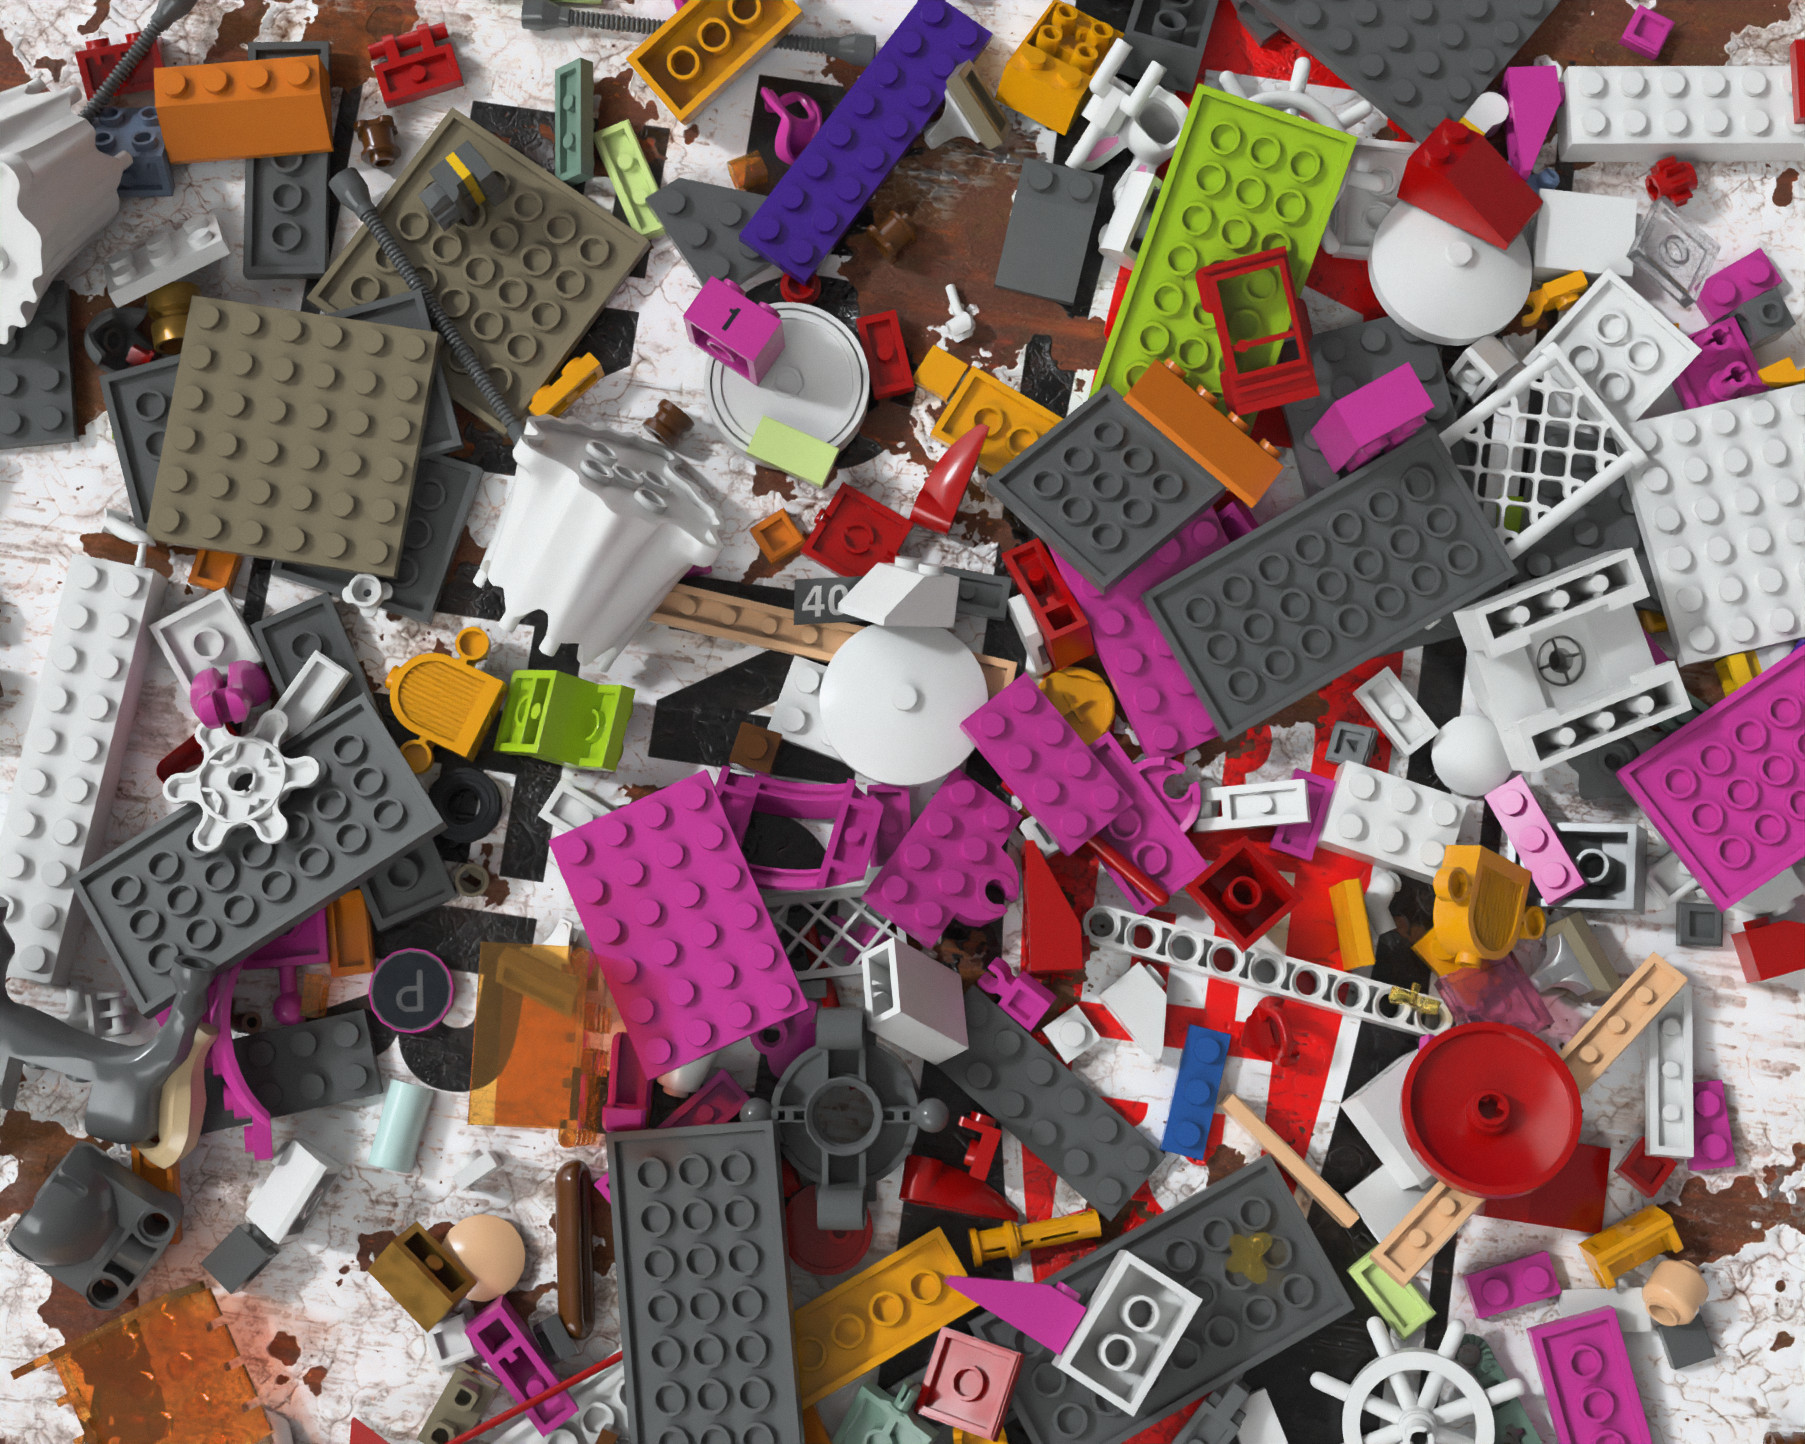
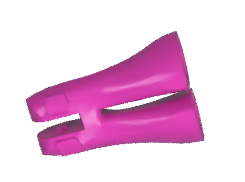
(218, 704)

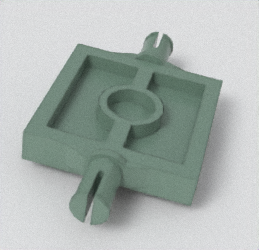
(885, 1419)

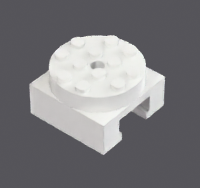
(1605, 669)

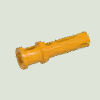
(1014, 1239)

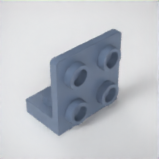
(141, 136)

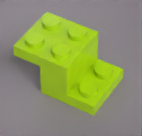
(565, 720)

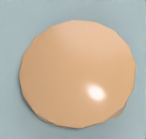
(489, 1253)

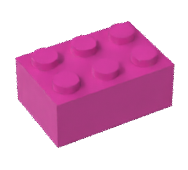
(1372, 419)

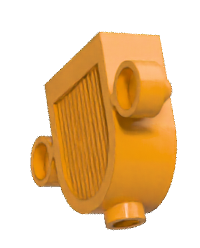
(446, 700)
(1482, 905)

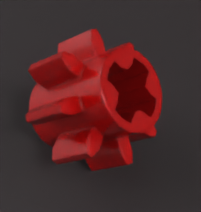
(1672, 180)

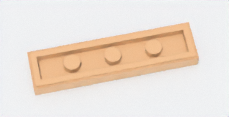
(1289, 1160)

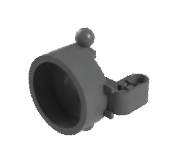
(841, 1170)

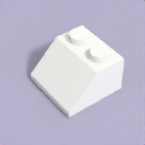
(904, 595)
(293, 1190)

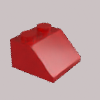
(1243, 894)

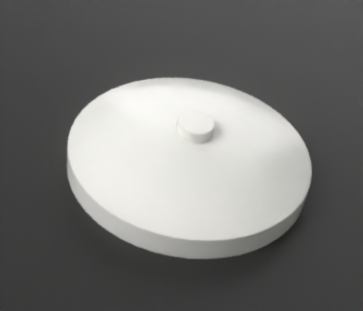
(1444, 278)
(898, 703)

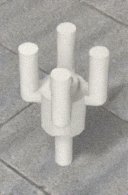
(1112, 100)

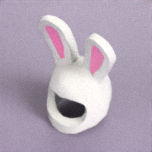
(1146, 135)

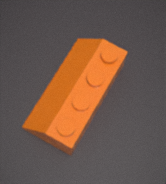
(244, 109)
(1204, 432)

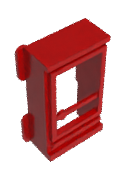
(1272, 384)

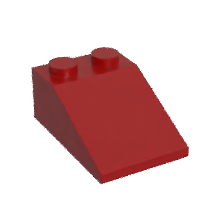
(1468, 185)
(1050, 925)
(1568, 1201)

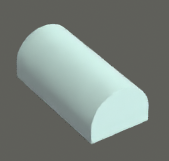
(401, 1126)

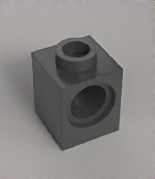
(1763, 319)
(240, 1257)

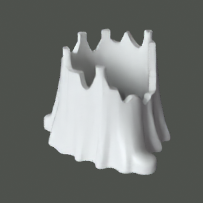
(52, 194)
(595, 534)

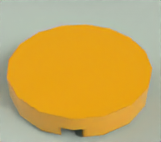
(1081, 700)

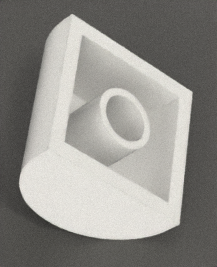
(1134, 207)

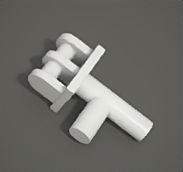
(101, 1012)

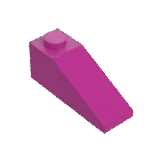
(1532, 102)
(1031, 1307)
(519, 1362)

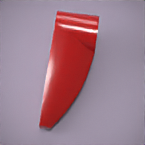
(948, 482)
(949, 1189)

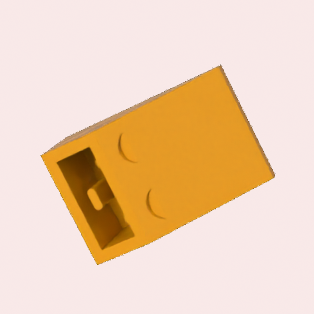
(1055, 65)

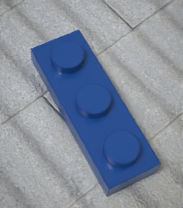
(1195, 1092)

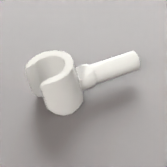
(961, 325)

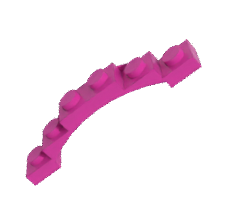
(225, 1065)

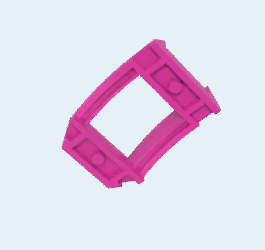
(850, 839)

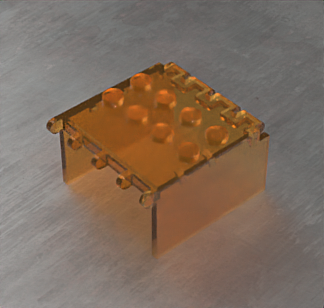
(539, 1040)
(159, 1377)

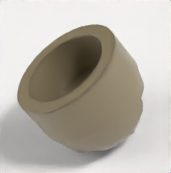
(466, 887)

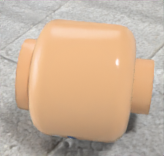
(1675, 1292)

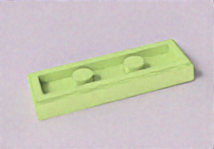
(629, 175)

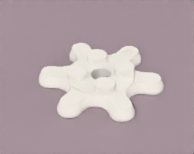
(223, 763)

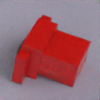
(139, 355)

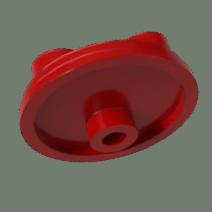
(822, 1250)

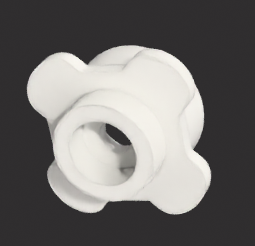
(368, 605)

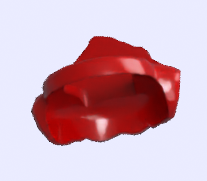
(1269, 1033)

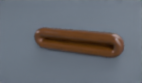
(575, 1249)

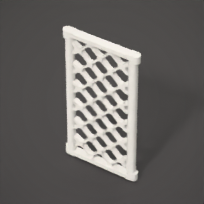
(1632, 458)

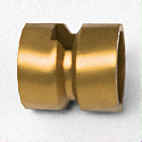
(170, 309)

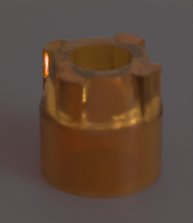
(747, 170)

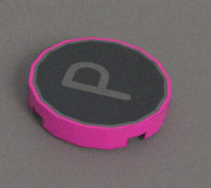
(411, 990)

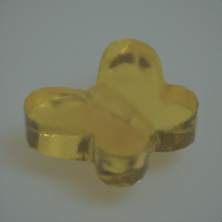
(1418, 1003)
(1248, 1255)

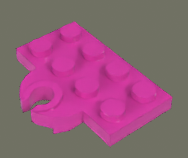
(1153, 826)
(948, 863)

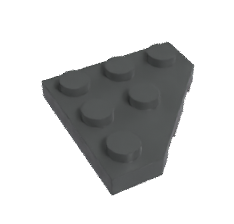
(706, 228)

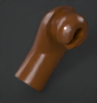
(244, 1021)

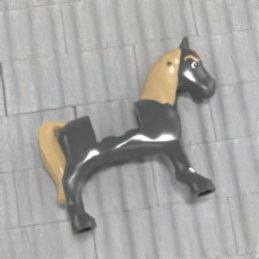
(133, 1087)

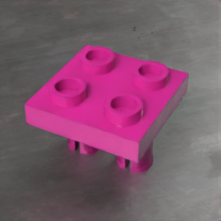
(1721, 370)

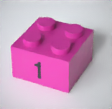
(735, 329)

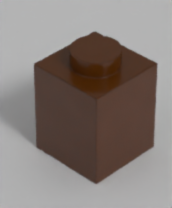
(756, 750)

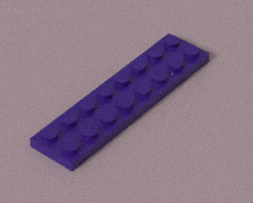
(863, 139)

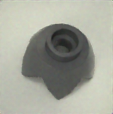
(112, 336)
(1595, 777)

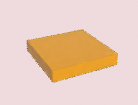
(1352, 924)

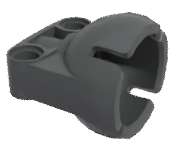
(95, 1226)

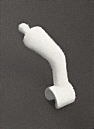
(118, 524)

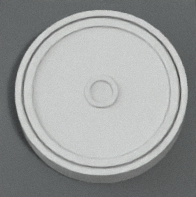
(812, 386)

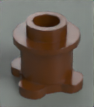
(378, 141)
(892, 235)

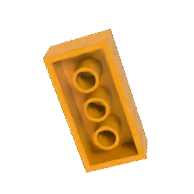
(709, 48)

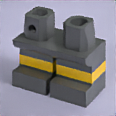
(459, 186)

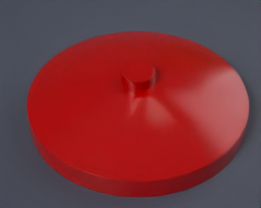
(1490, 1110)

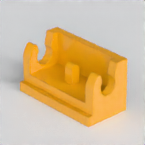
(1629, 1244)

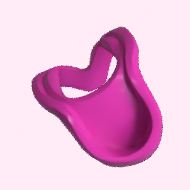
(793, 132)

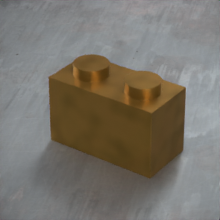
(421, 1276)

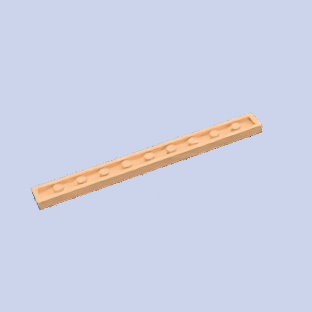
(775, 630)
(1587, 1057)

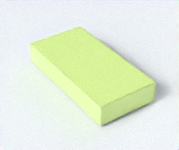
(792, 451)
(1401, 1308)

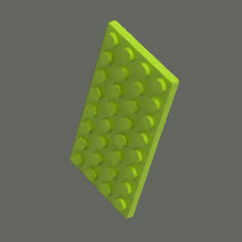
(1233, 189)

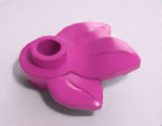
(795, 1038)

